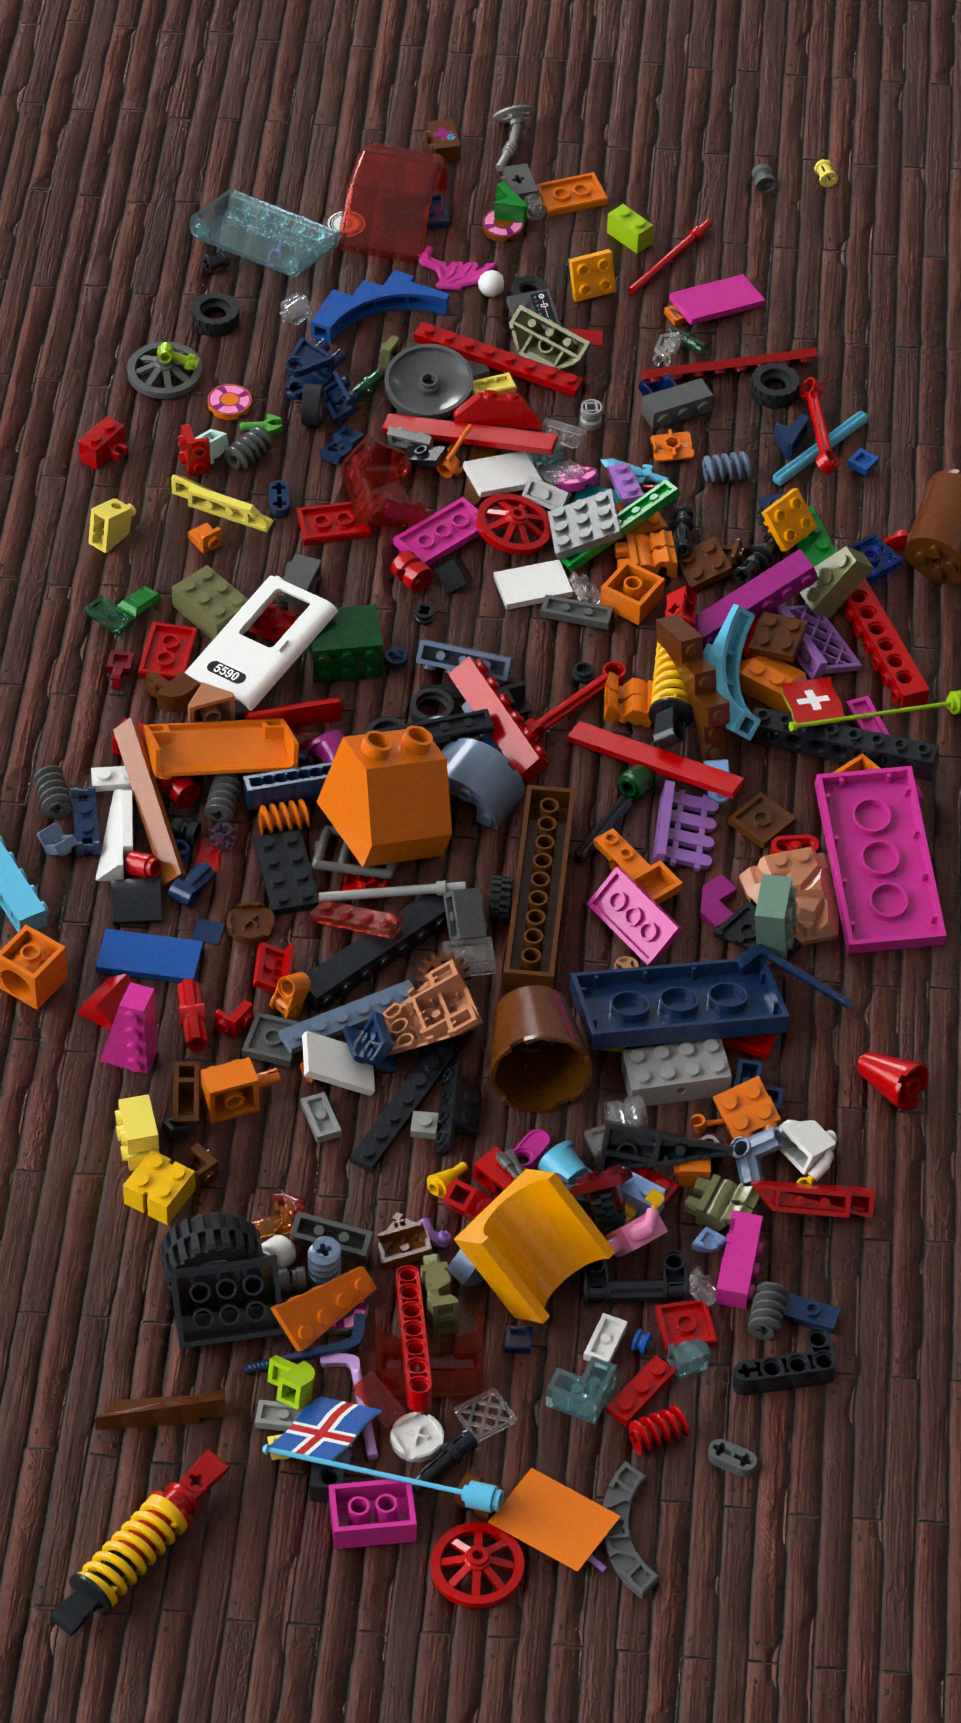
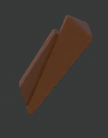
(162, 1411)

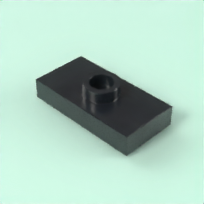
(426, 455)

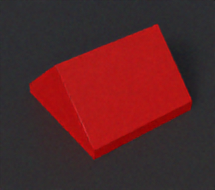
(105, 1001)

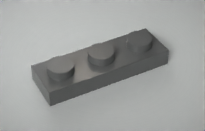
(576, 612)

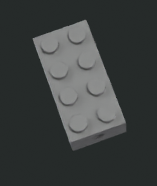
(676, 1071)

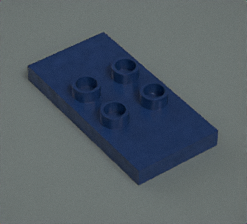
(678, 1003)

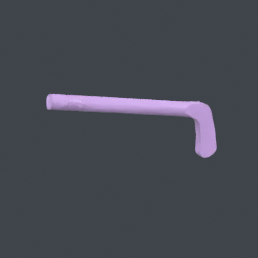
(353, 1363)

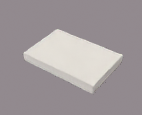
(500, 473)
(531, 583)
(332, 1063)

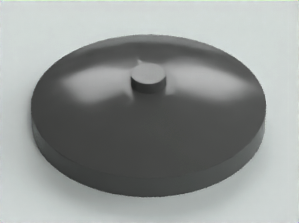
(428, 381)

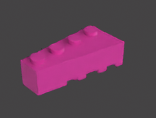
(134, 1031)

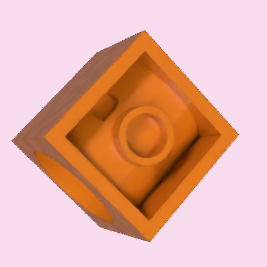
(32, 967)

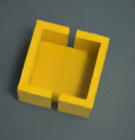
(163, 1183)

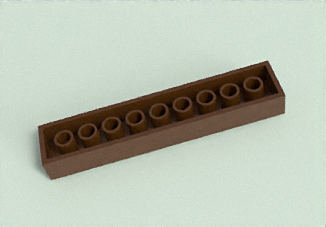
(539, 887)

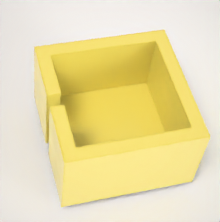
(136, 1129)

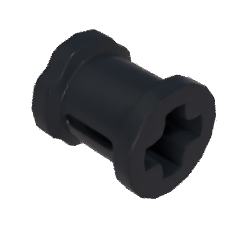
(215, 260)

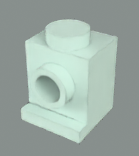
(218, 443)

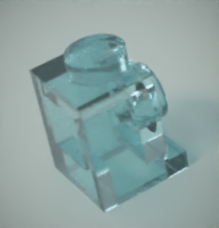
(543, 460)
(688, 1357)

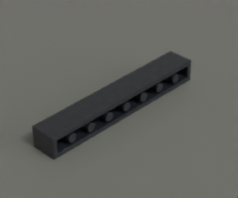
(374, 953)

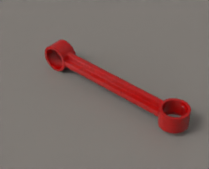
(812, 391)
(540, 725)

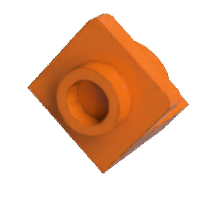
(206, 537)

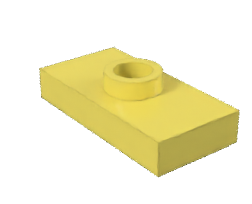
(500, 383)

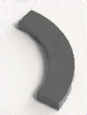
(618, 1542)

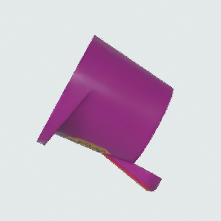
(325, 746)

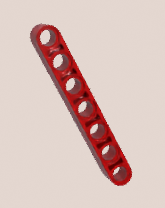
(413, 1338)

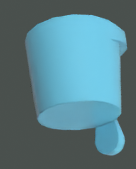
(564, 1161)

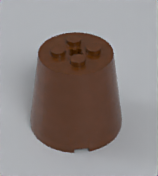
(936, 532)
(537, 1051)

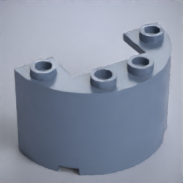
(483, 778)

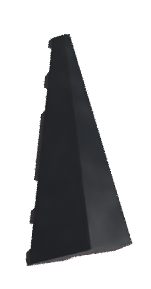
(648, 1147)

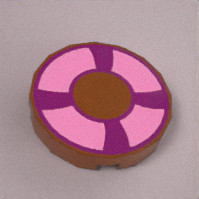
(501, 230)

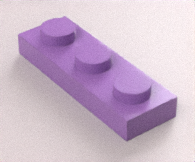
(624, 483)

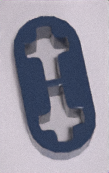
(283, 498)

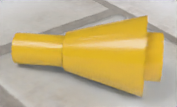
(441, 1181)

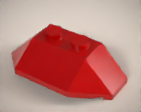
(498, 410)

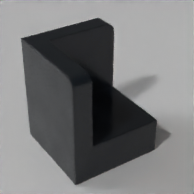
(453, 574)
(516, 694)

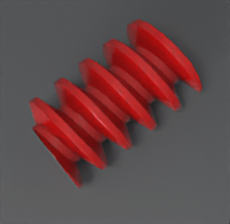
(656, 1427)

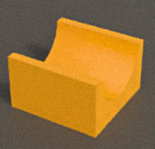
(532, 1242)

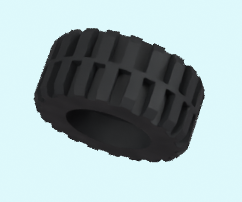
(209, 1240)

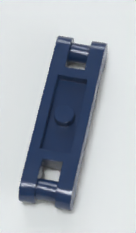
(85, 821)

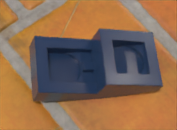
(341, 446)

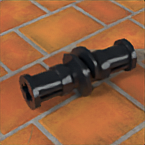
(757, 559)

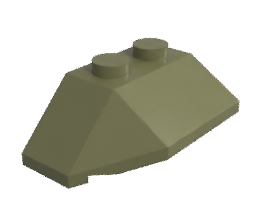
(545, 340)

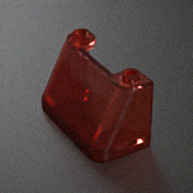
(376, 486)

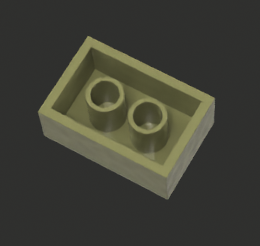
(207, 600)

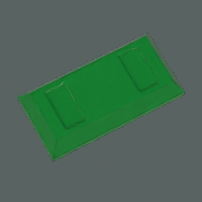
(139, 601)

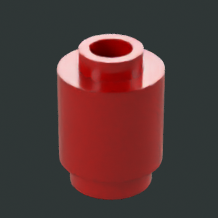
(142, 865)

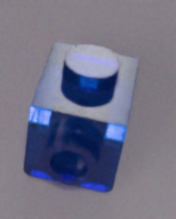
(649, 387)

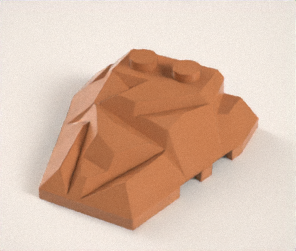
(815, 891)
(433, 1012)

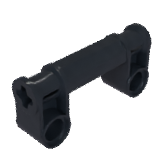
(672, 1285)

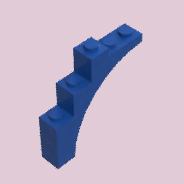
(369, 299)

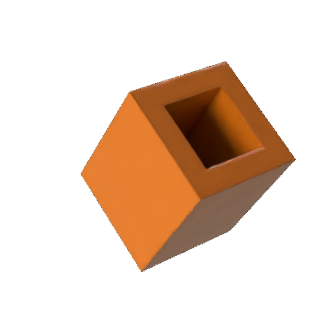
(691, 1170)

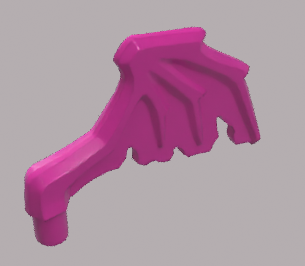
(454, 275)

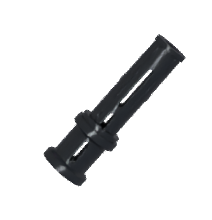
(683, 526)
(450, 1455)

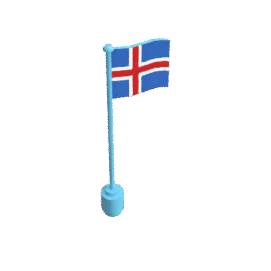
(331, 1427)

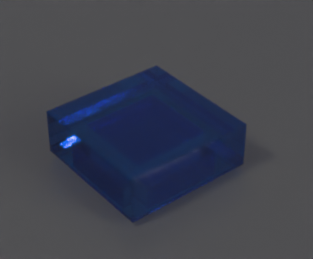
(518, 1339)

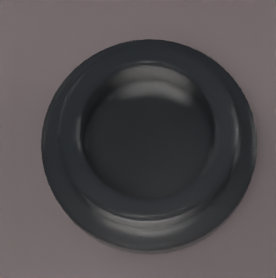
(583, 672)

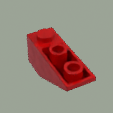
(465, 1200)

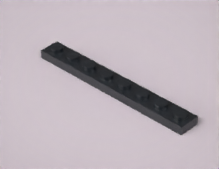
(406, 1100)

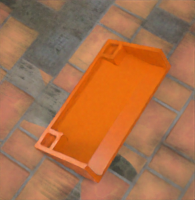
(220, 747)

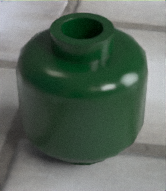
(636, 781)

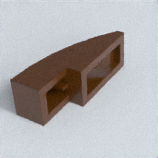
(186, 1092)

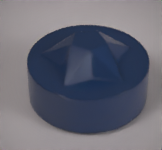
(396, 657)

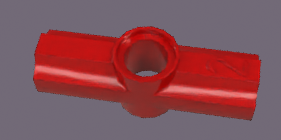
(192, 1014)

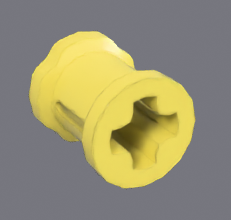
(824, 181)

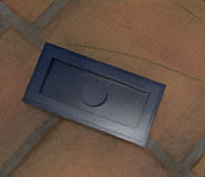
(811, 1313)

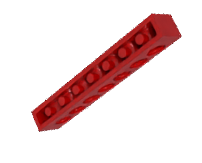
(885, 648)

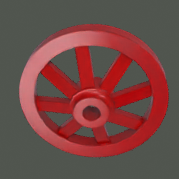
(514, 520)
(475, 1567)

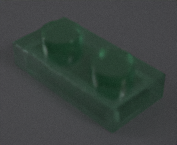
(109, 615)

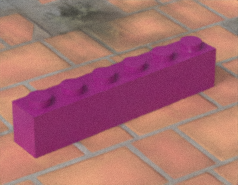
(759, 594)

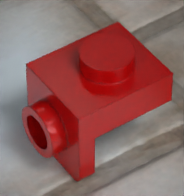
(237, 1021)

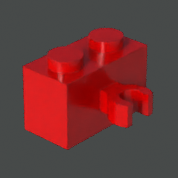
(102, 443)

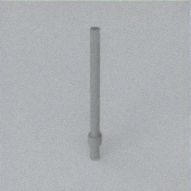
(439, 888)

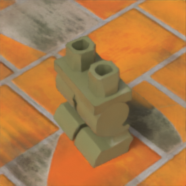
(719, 1200)
(440, 1304)

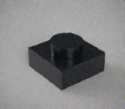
(177, 1131)

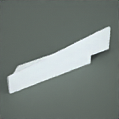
(117, 837)

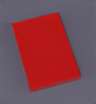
(330, 524)
(168, 650)

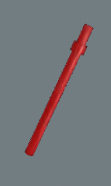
(694, 235)

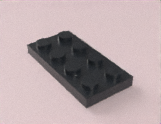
(286, 872)

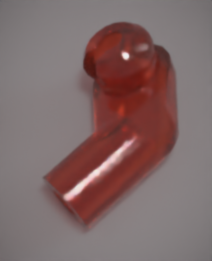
(298, 1202)

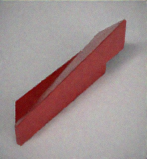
(816, 1198)

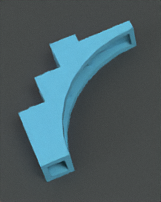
(725, 658)

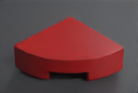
(897, 541)

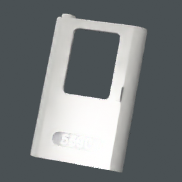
(248, 666)

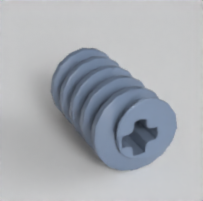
(726, 466)
(323, 1261)

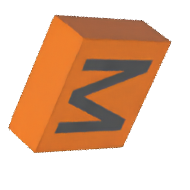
(674, 315)

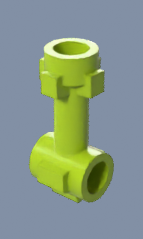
(166, 354)

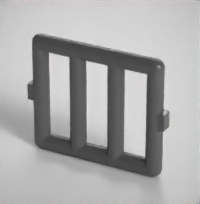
(342, 866)

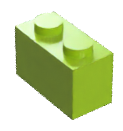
(630, 228)

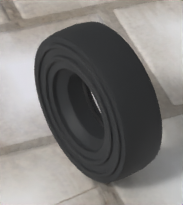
(527, 282)

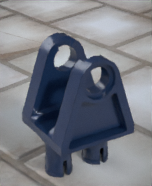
(313, 365)

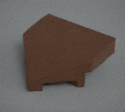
(403, 1242)

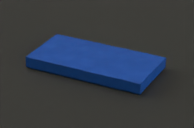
(149, 956)

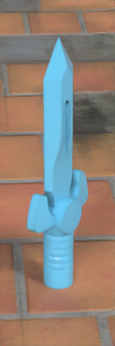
(642, 476)

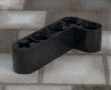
(753, 1375)

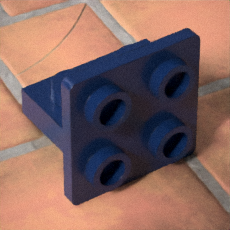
(371, 1043)

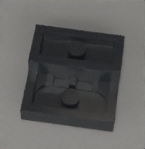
(136, 901)

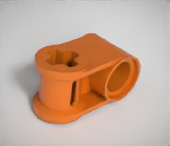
(291, 994)

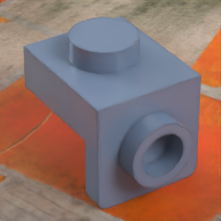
(55, 841)

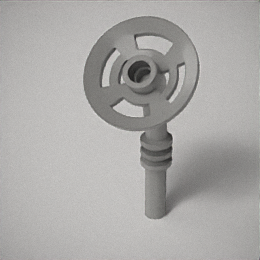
(515, 118)

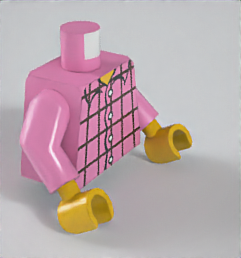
(639, 1230)

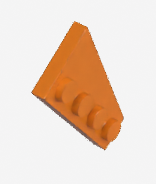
(314, 1312)

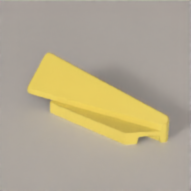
(218, 504)

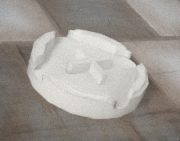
(417, 1437)

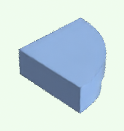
(709, 1241)

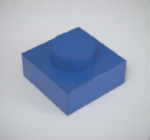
(863, 462)

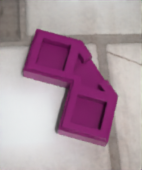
(713, 896)

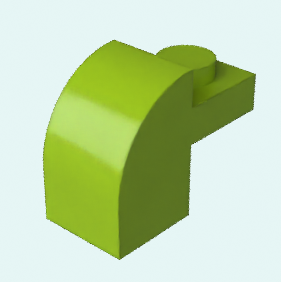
(293, 1381)

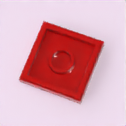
(685, 1322)

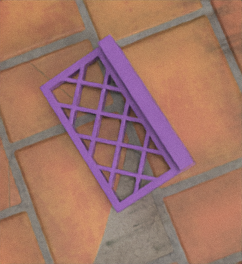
(808, 655)

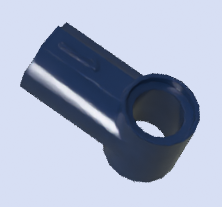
(189, 889)

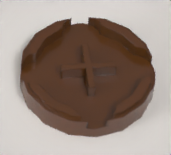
(250, 923)

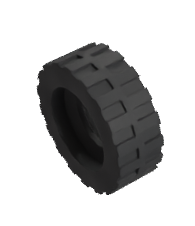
(215, 302)
(777, 373)

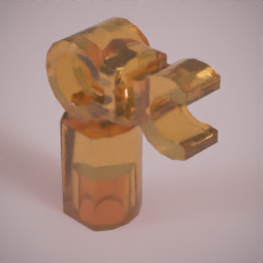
(281, 1221)

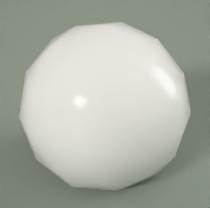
(491, 283)

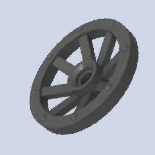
(162, 370)

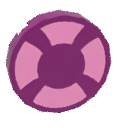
(579, 482)

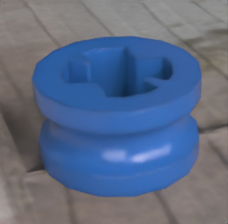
(641, 1341)

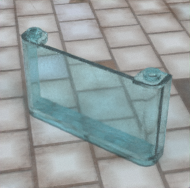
(263, 233)

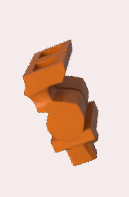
(649, 552)
(628, 701)

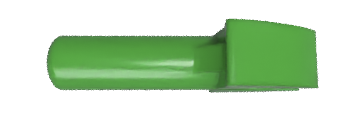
(272, 425)

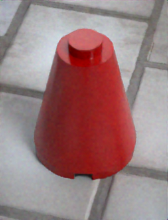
(894, 1078)

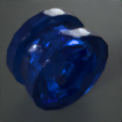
(185, 849)

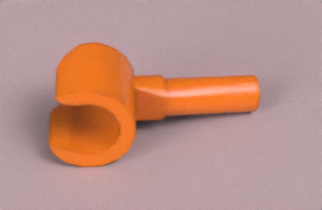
(701, 1124)

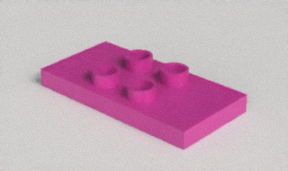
(880, 860)

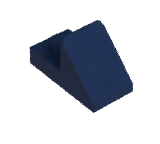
(791, 437)

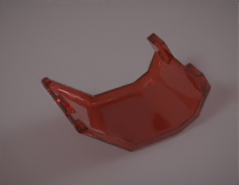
(390, 201)

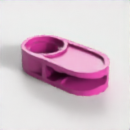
(533, 1146)

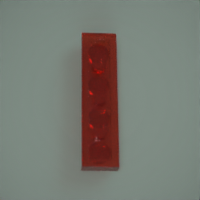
(357, 919)

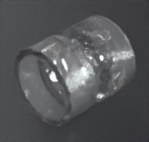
(631, 1111)

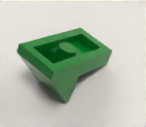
(509, 205)

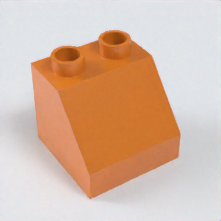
(389, 796)

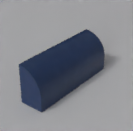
(284, 786)

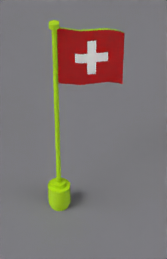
(816, 703)

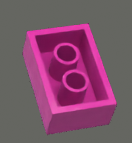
(372, 1513)

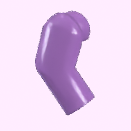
(438, 1239)

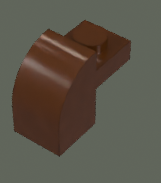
(172, 695)

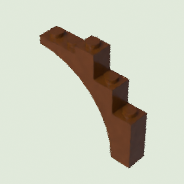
(699, 678)

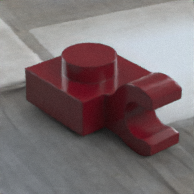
(119, 664)

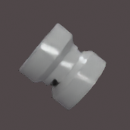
(591, 414)

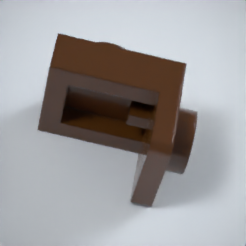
(735, 554)
(206, 1164)

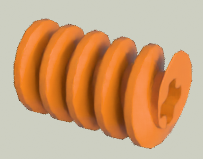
(283, 816)

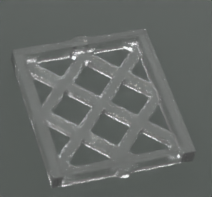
(568, 464)
(478, 1400)

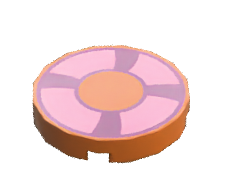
(229, 401)

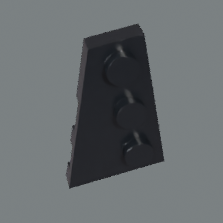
(741, 930)

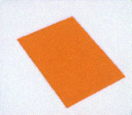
(554, 1519)

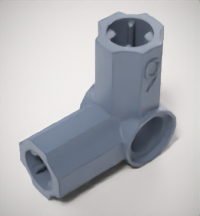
(756, 1147)

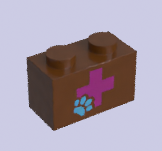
(443, 140)

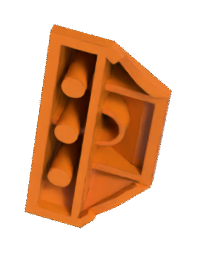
(763, 679)

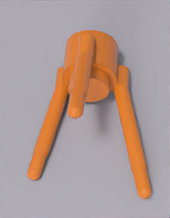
(451, 463)

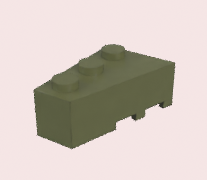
(837, 580)

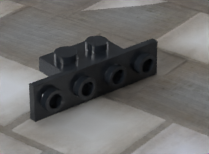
(458, 1111)

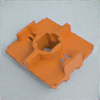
(672, 446)

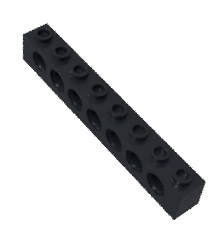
(846, 743)

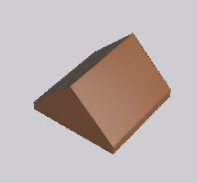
(211, 705)

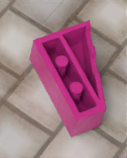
(739, 1260)

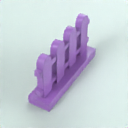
(678, 837)

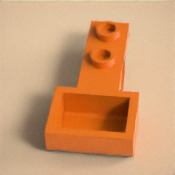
(654, 879)

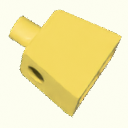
(110, 524)

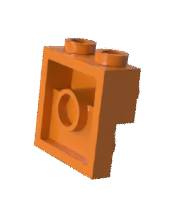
(747, 1109)

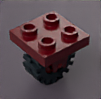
(605, 1194)

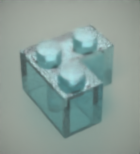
(585, 1394)

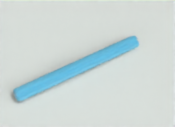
(810, 454)

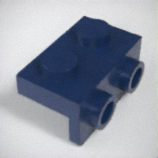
(340, 399)

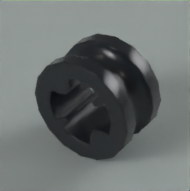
(424, 619)

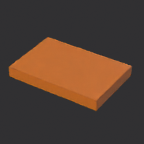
(572, 194)

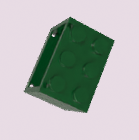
(348, 646)

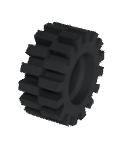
(501, 897)

